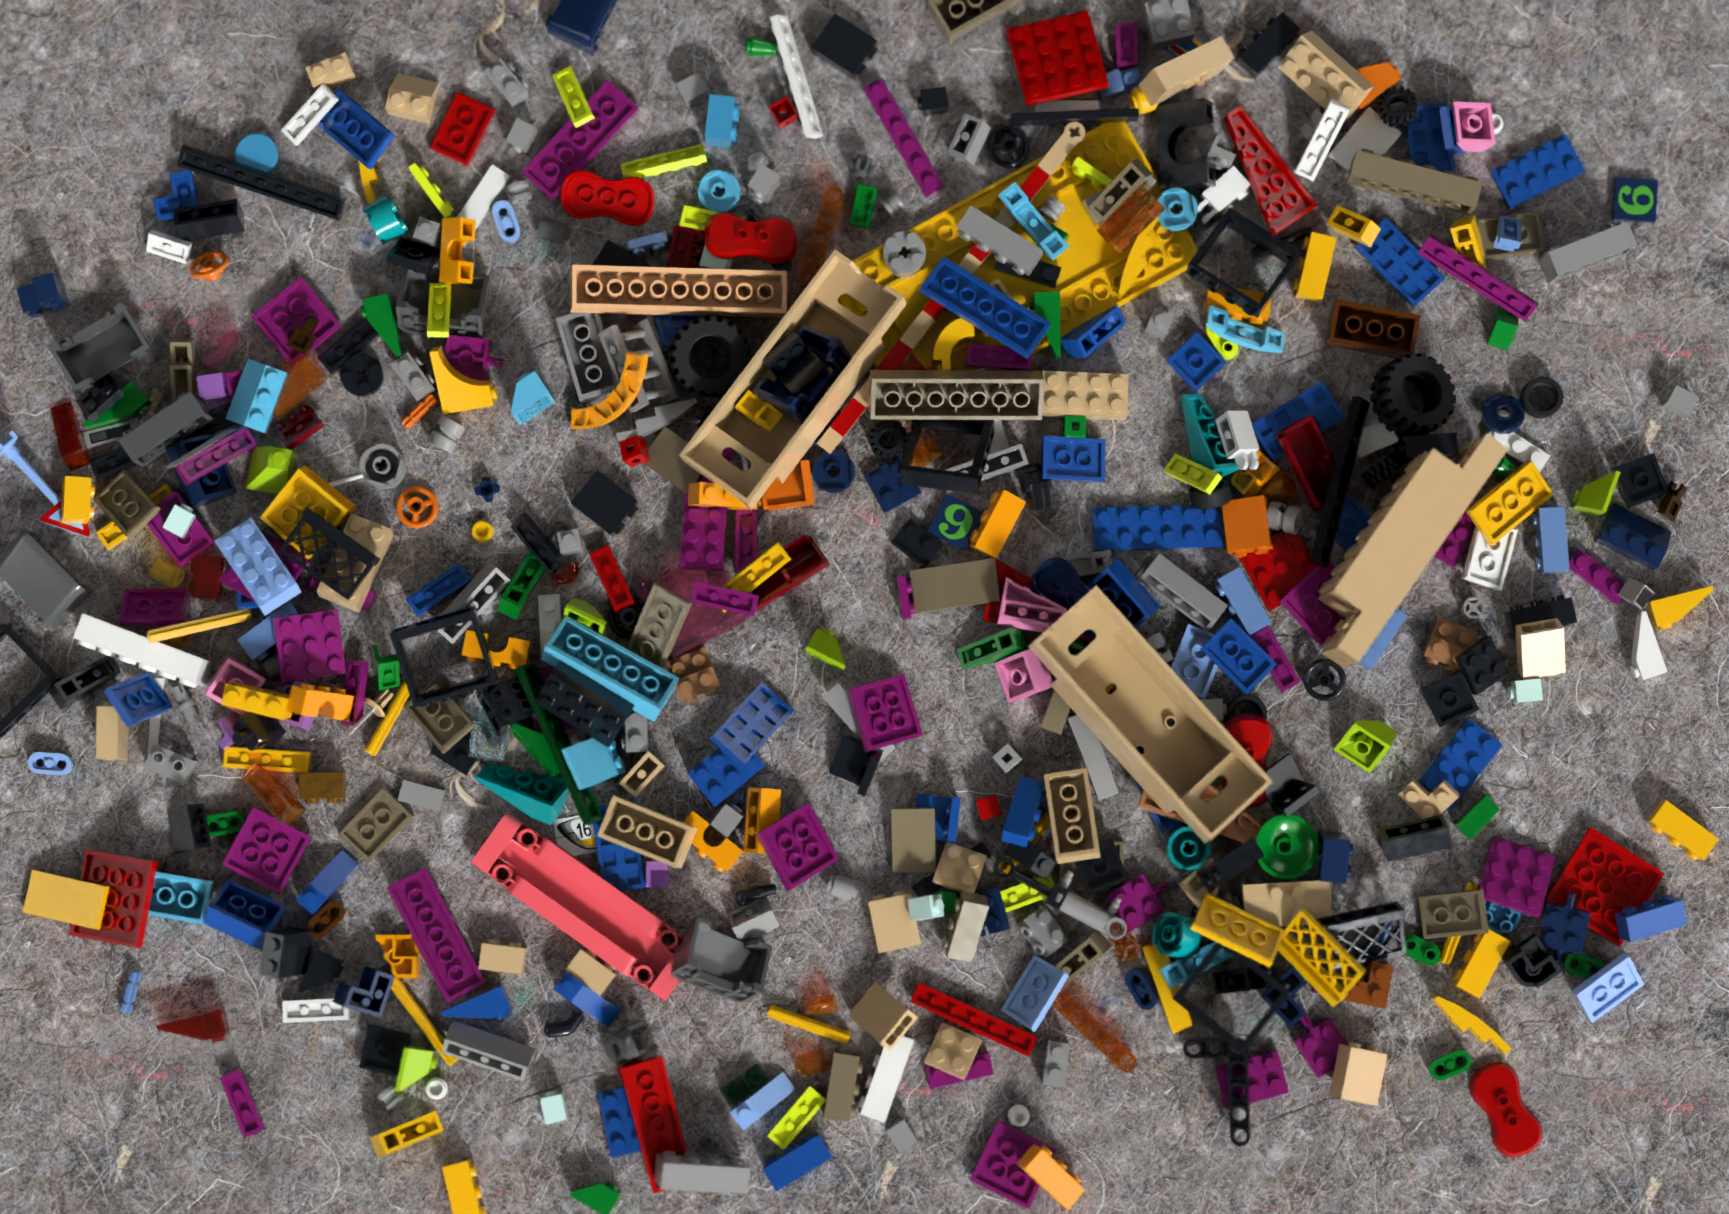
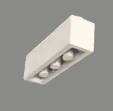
(885, 1080)

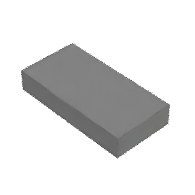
(421, 795)

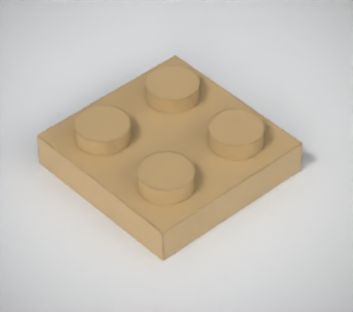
(959, 868)
(953, 1051)

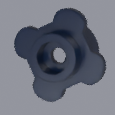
(493, 489)

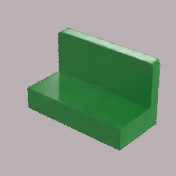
(385, 669)
(1476, 816)

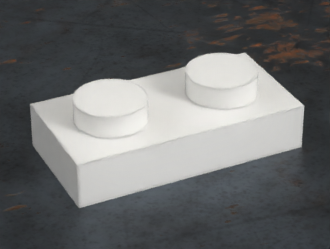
(169, 246)

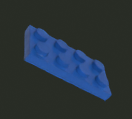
(1427, 140)
(1537, 171)
(1401, 264)
(1314, 401)
(751, 724)
(1461, 759)
(619, 864)

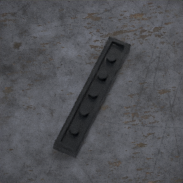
(1067, 117)

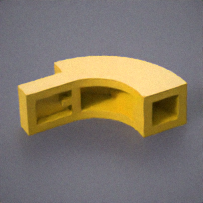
(950, 336)

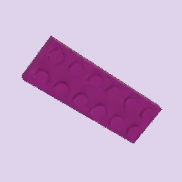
(576, 147)
(703, 533)
(435, 935)

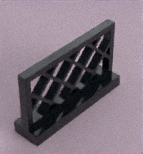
(338, 537)
(1363, 919)

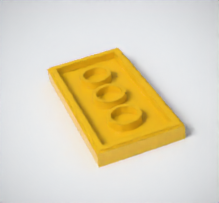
(1509, 502)
(66, 899)
(1237, 929)

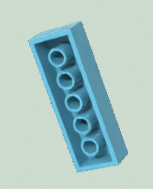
(611, 666)

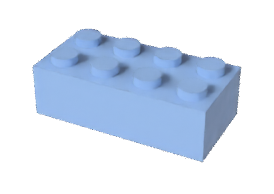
(257, 566)

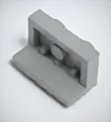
(1218, 156)
(1042, 932)

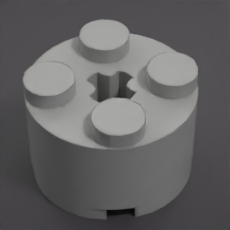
(895, 262)
(376, 456)

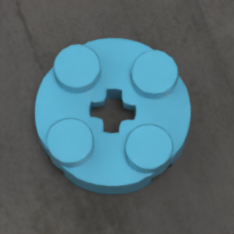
(722, 180)
(1184, 200)

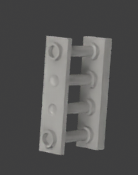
(616, 352)

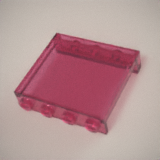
(702, 621)

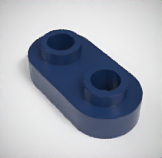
(1141, 988)

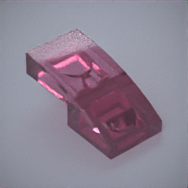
(227, 344)

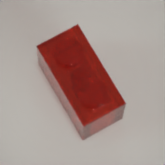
(206, 577)

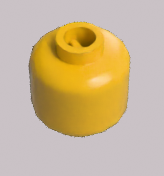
(1138, 100)

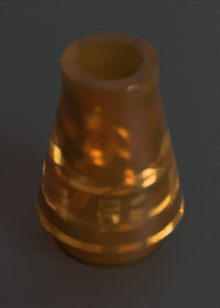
(822, 1005)

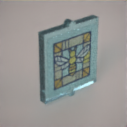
(485, 742)

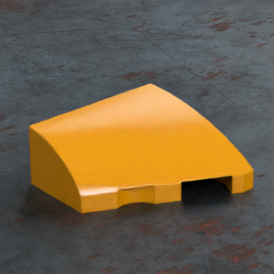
(1252, 481)
(401, 955)

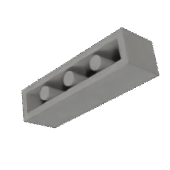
(999, 240)
(997, 463)
(1183, 592)
(477, 593)
(488, 1050)

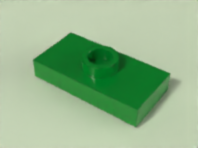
(863, 206)

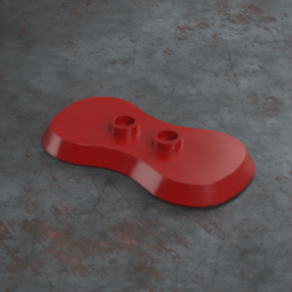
(590, 196)
(733, 237)
(1255, 737)
(1512, 1124)

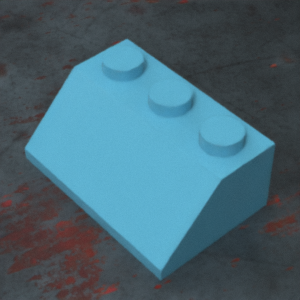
(257, 395)
(529, 397)
(180, 898)

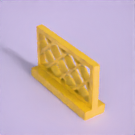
(1310, 967)

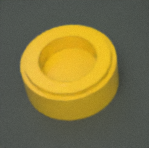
(482, 531)

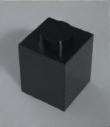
(933, 101)

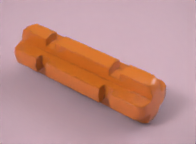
(418, 411)

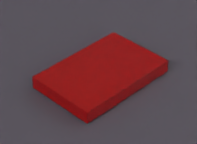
(462, 129)

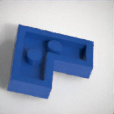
(184, 196)

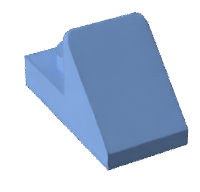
(1120, 82)
(1508, 234)

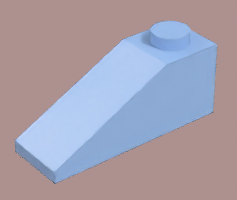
(762, 1100)

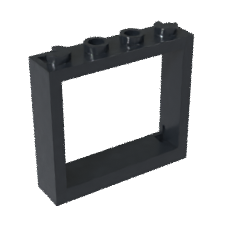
(1259, 237)
(947, 479)
(37, 693)
(446, 693)
(1262, 971)

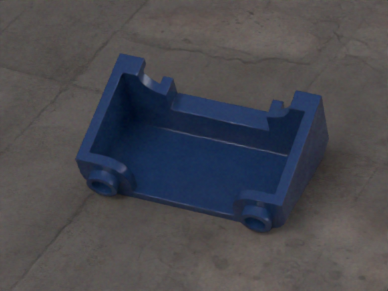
(580, 22)
(799, 407)

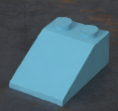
(593, 763)

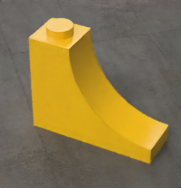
(458, 391)

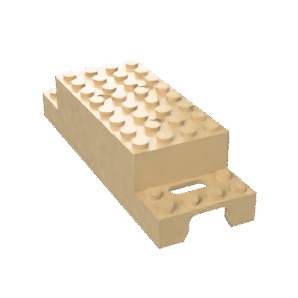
(779, 451)
(1401, 543)
(1176, 758)

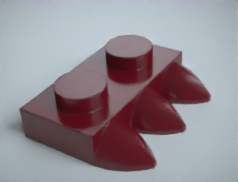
(683, 247)
(299, 427)

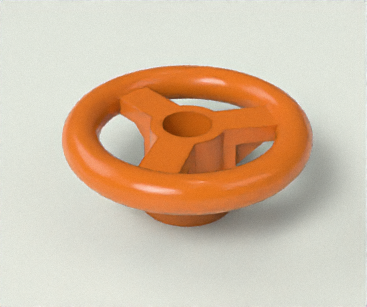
(209, 269)
(416, 513)

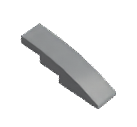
(664, 416)
(839, 702)
(1093, 759)

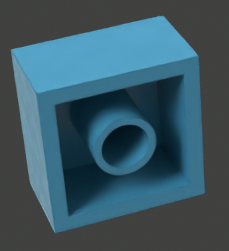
(721, 120)

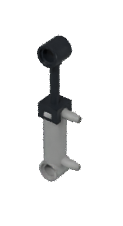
(1068, 902)

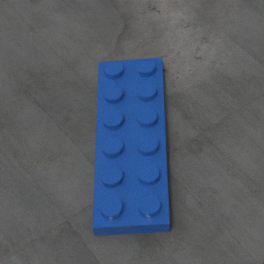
(985, 307)
(1156, 528)

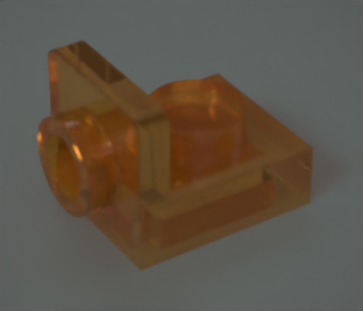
(811, 1063)

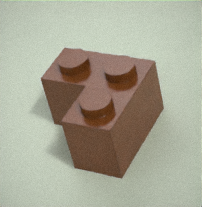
(1375, 987)

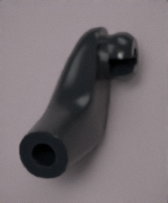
(754, 892)
(564, 1028)

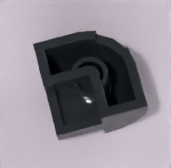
(1531, 962)

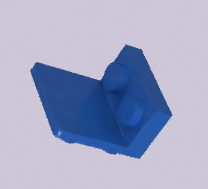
(945, 815)

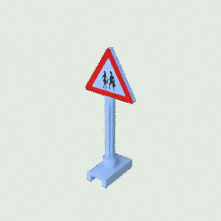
(52, 516)

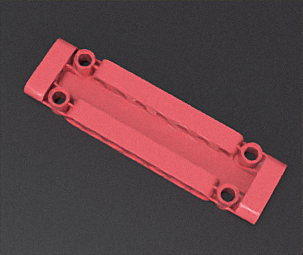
(581, 903)

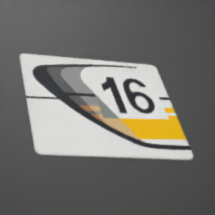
(574, 836)

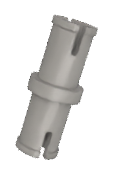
(186, 706)

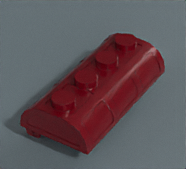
(1308, 458)
(805, 563)

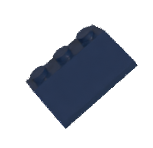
(209, 487)
(1634, 537)

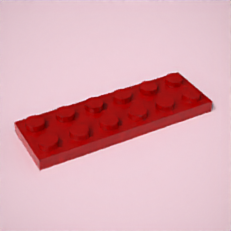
(653, 1111)

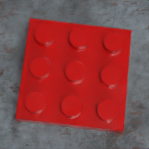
(1278, 569)

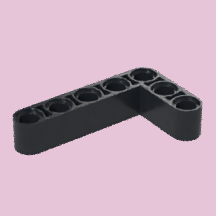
(1233, 1080)

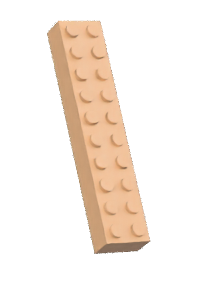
(678, 291)

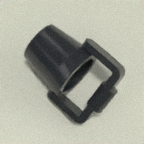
(1037, 494)

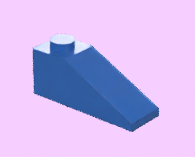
(1091, 334)
(327, 882)
(587, 999)
(485, 1006)

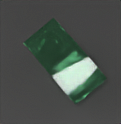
(743, 1085)

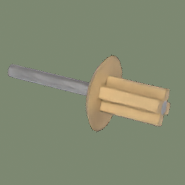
(375, 706)

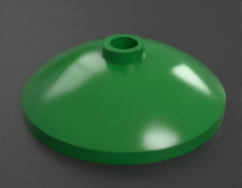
(1300, 847)

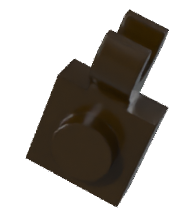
(302, 339)
(1671, 503)

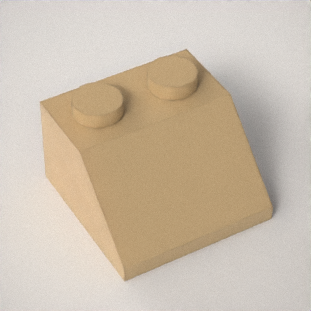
(412, 98)

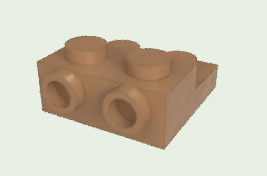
(1446, 643)
(694, 674)

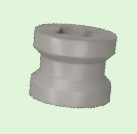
(519, 192)
(892, 205)
(1052, 209)
(1475, 605)
(390, 1097)

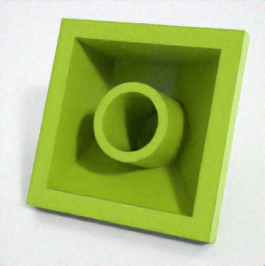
(270, 469)
(1595, 496)
(585, 614)
(826, 649)
(1366, 743)
(415, 1065)

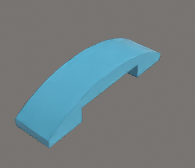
(1032, 222)
(1243, 334)
(1182, 969)

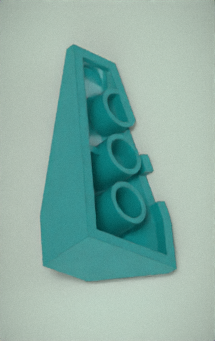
(1204, 436)
(531, 793)

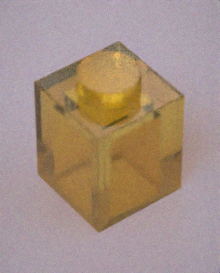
(166, 573)

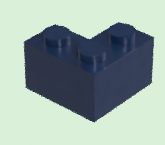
(43, 295)
(1334, 857)
(369, 996)
(1290, 1011)

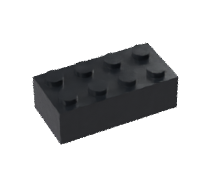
(584, 703)

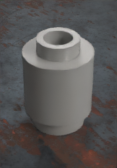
(842, 887)

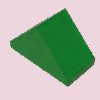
(1503, 329)

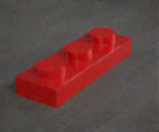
(611, 578)

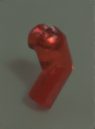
(567, 576)

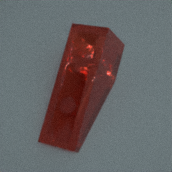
(70, 436)
(202, 1026)

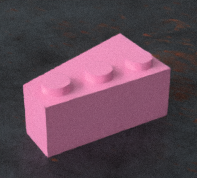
(1026, 609)

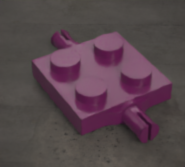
(470, 356)
(1138, 901)
(1319, 1045)

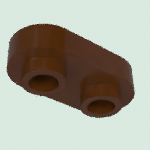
(326, 918)

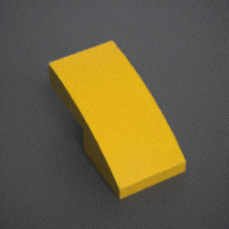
(758, 411)

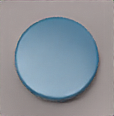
(257, 152)
(1501, 919)

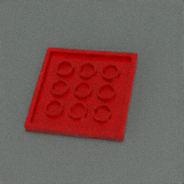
(1057, 58)
(1604, 882)
(128, 897)

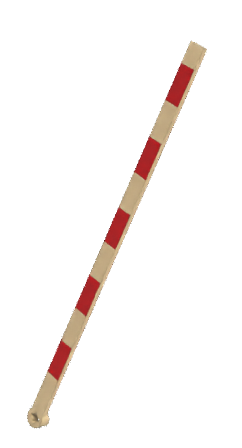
(933, 310)

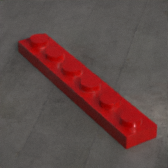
(973, 1019)

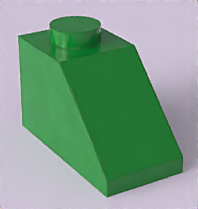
(598, 1196)

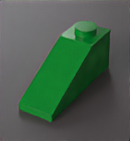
(1048, 307)
(381, 316)
(128, 407)
(521, 587)
(992, 648)
(537, 746)

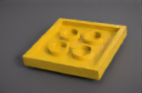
(291, 502)

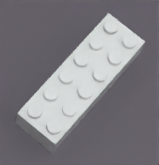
(136, 648)

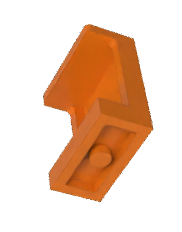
(794, 492)
(1247, 526)

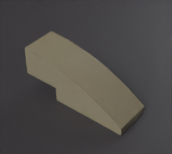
(182, 366)
(1055, 714)

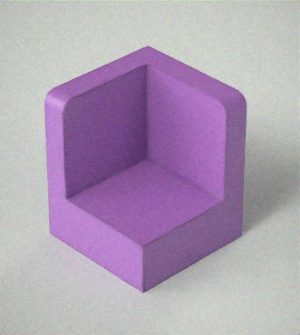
(212, 386)
(226, 724)
(657, 874)

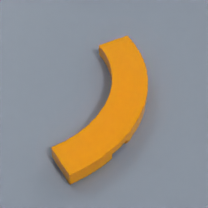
(617, 400)

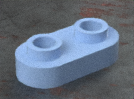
(506, 222)
(640, 244)
(51, 763)

